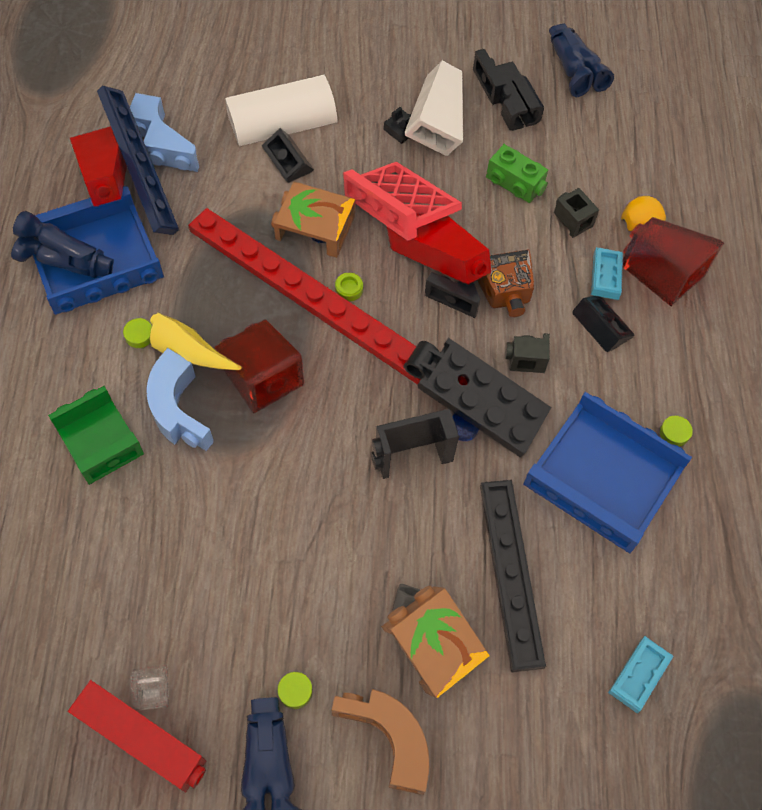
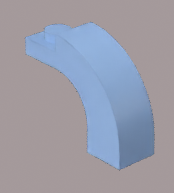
(164, 387)

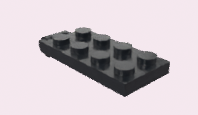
(487, 401)

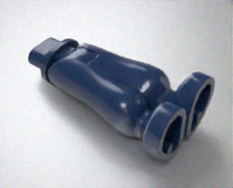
(579, 62)
(57, 248)
(267, 758)

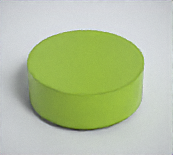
(349, 286)
(137, 333)
(676, 430)
(295, 690)

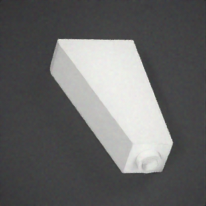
(439, 110)

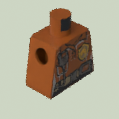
(509, 282)

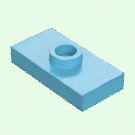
(607, 273)
(640, 674)

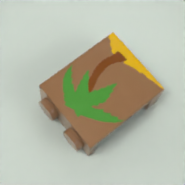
(315, 215)
(436, 639)

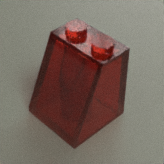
(669, 257)
(268, 365)

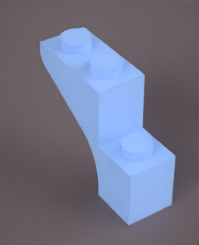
(162, 142)

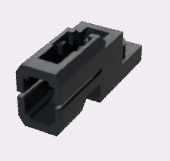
(511, 89)

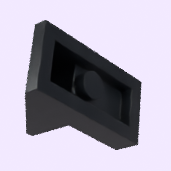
(454, 295)

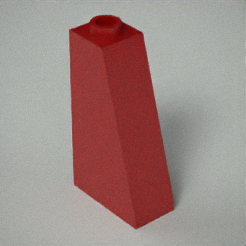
(100, 165)
(445, 248)
(138, 736)

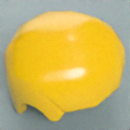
(642, 210)

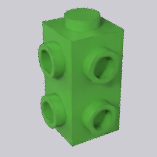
(517, 173)

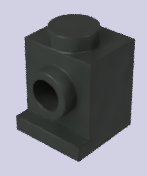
(576, 211)
(528, 353)

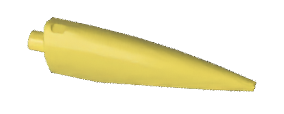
(187, 343)

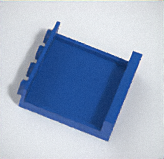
(116, 232)
(607, 472)

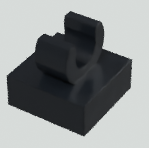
(397, 124)

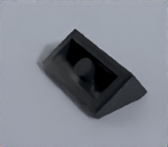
(287, 156)
(602, 322)

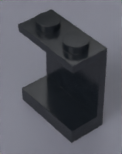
(413, 433)

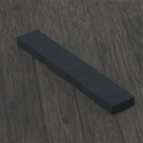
(512, 577)

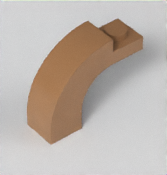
(400, 727)

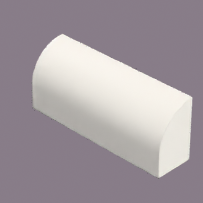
(286, 106)

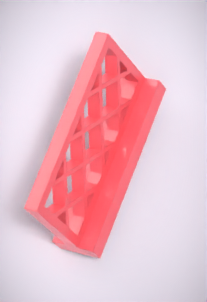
(390, 207)

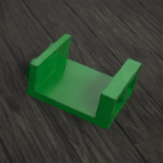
(96, 434)

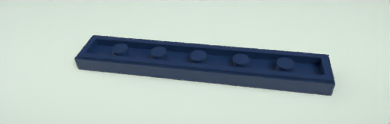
(138, 161)

